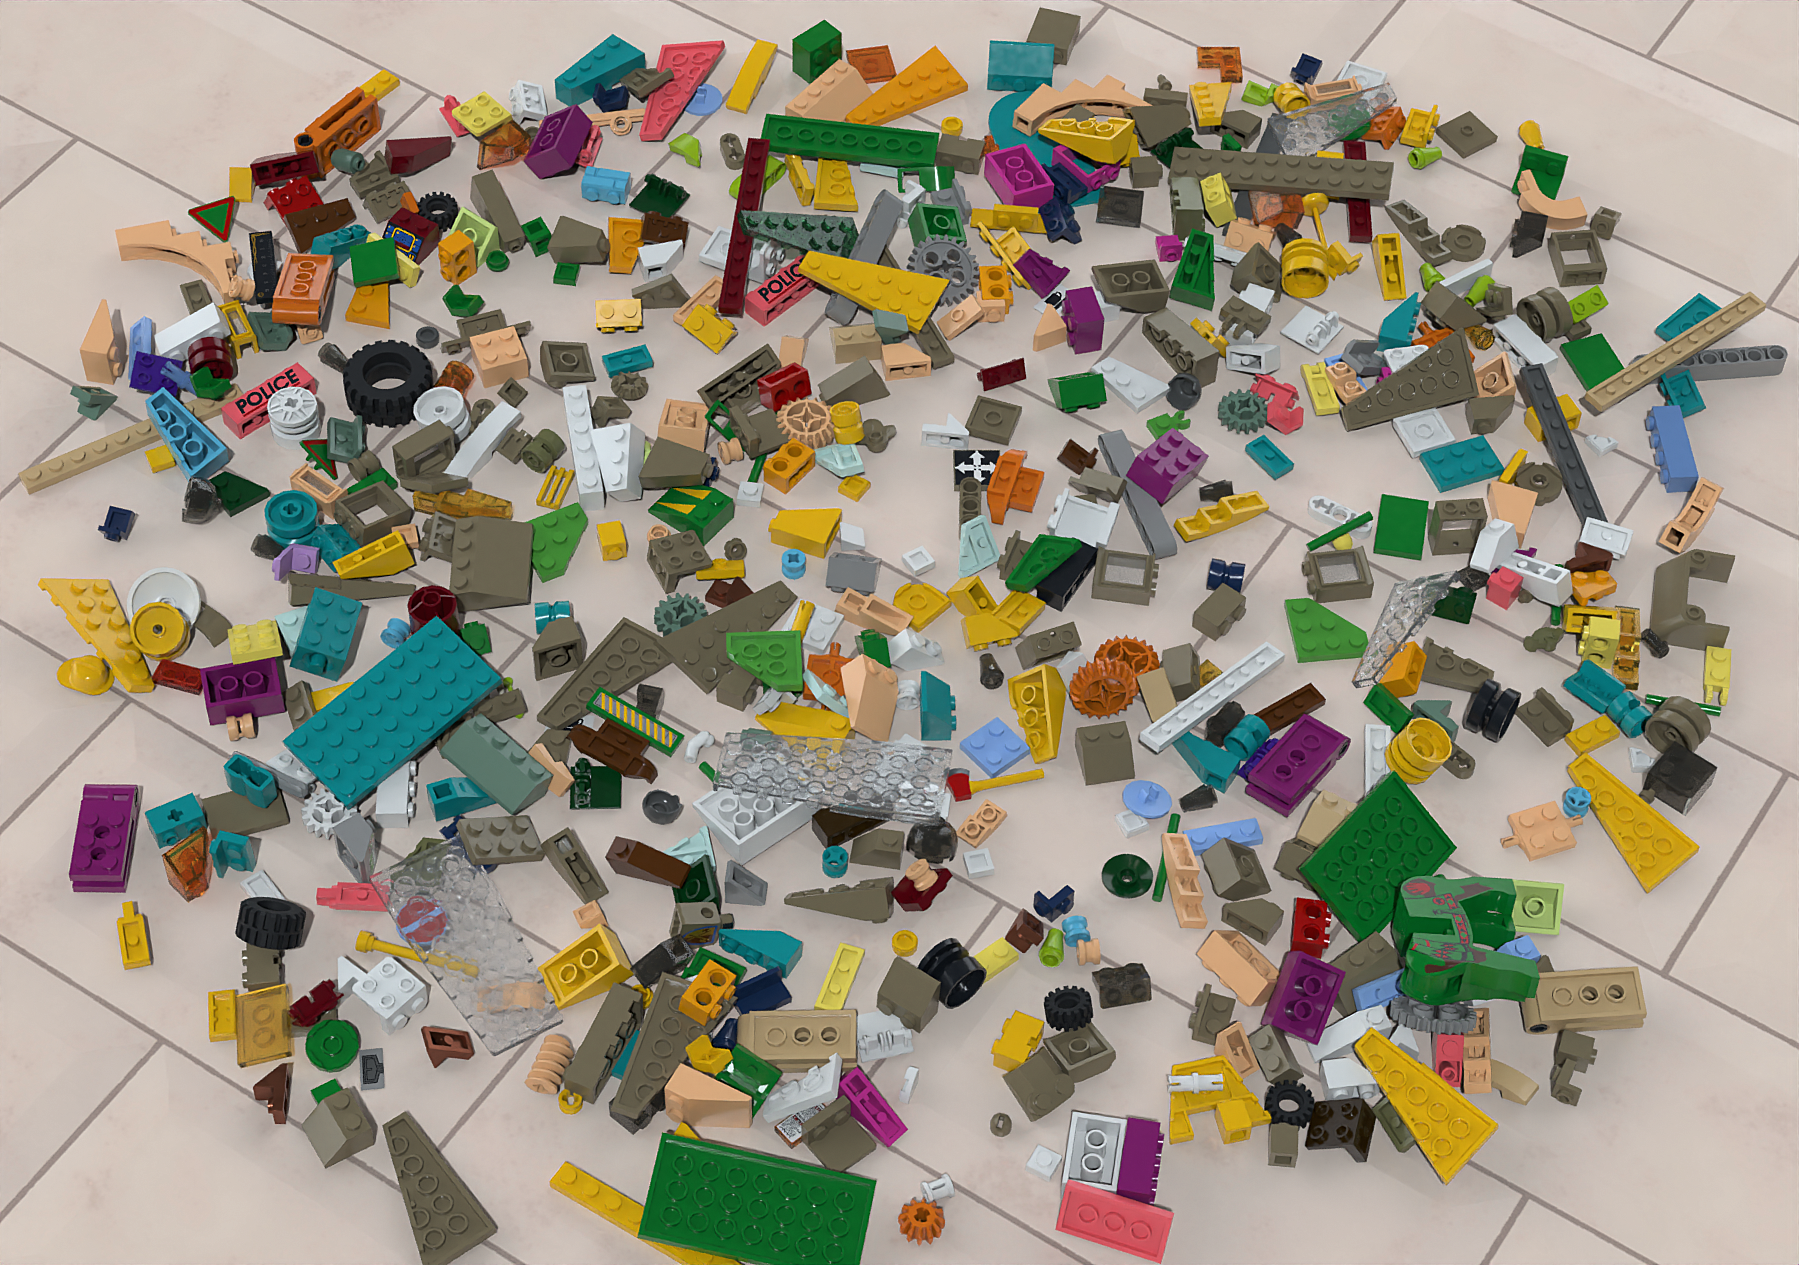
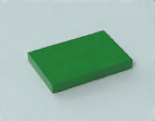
(1591, 360)
(1401, 527)

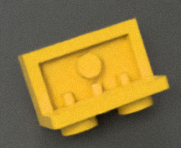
(1419, 127)
(709, 327)

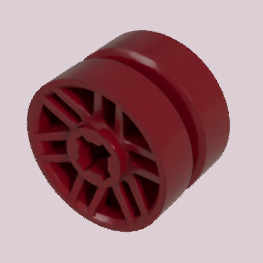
(211, 353)

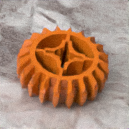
(1131, 652)
(1087, 688)

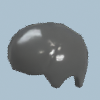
(1184, 391)
(661, 807)

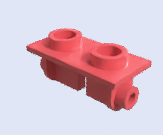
(450, 103)
(589, 147)
(1283, 393)

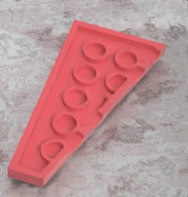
(689, 65)

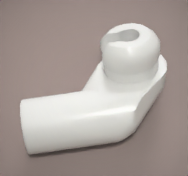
(695, 743)

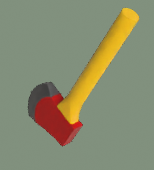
(962, 788)

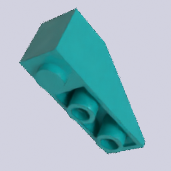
(338, 243)
(1398, 325)
(1208, 761)
(455, 797)
(763, 948)

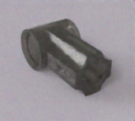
(1223, 722)

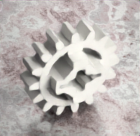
(324, 813)

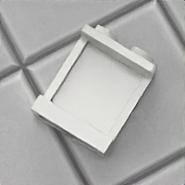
(1083, 520)

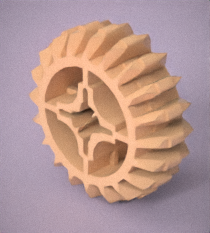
(816, 414)

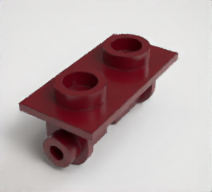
(1002, 374)
(324, 1000)

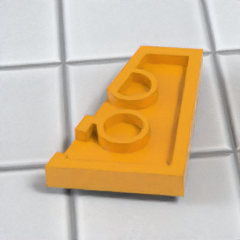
(624, 244)
(370, 305)

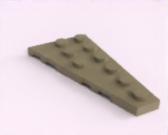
(615, 665)
(660, 1046)
(437, 1204)

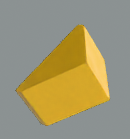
(241, 184)

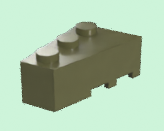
(1186, 206)

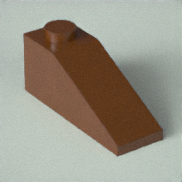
(646, 863)

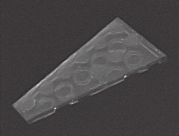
(1327, 122)
(1403, 615)

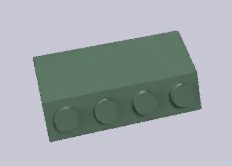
(497, 764)

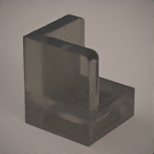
(650, 700)

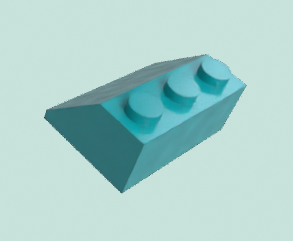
(1019, 65)

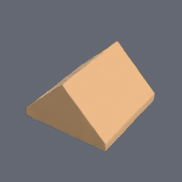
(1495, 377)

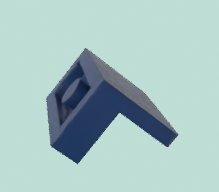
(762, 993)

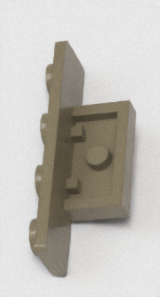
(479, 325)

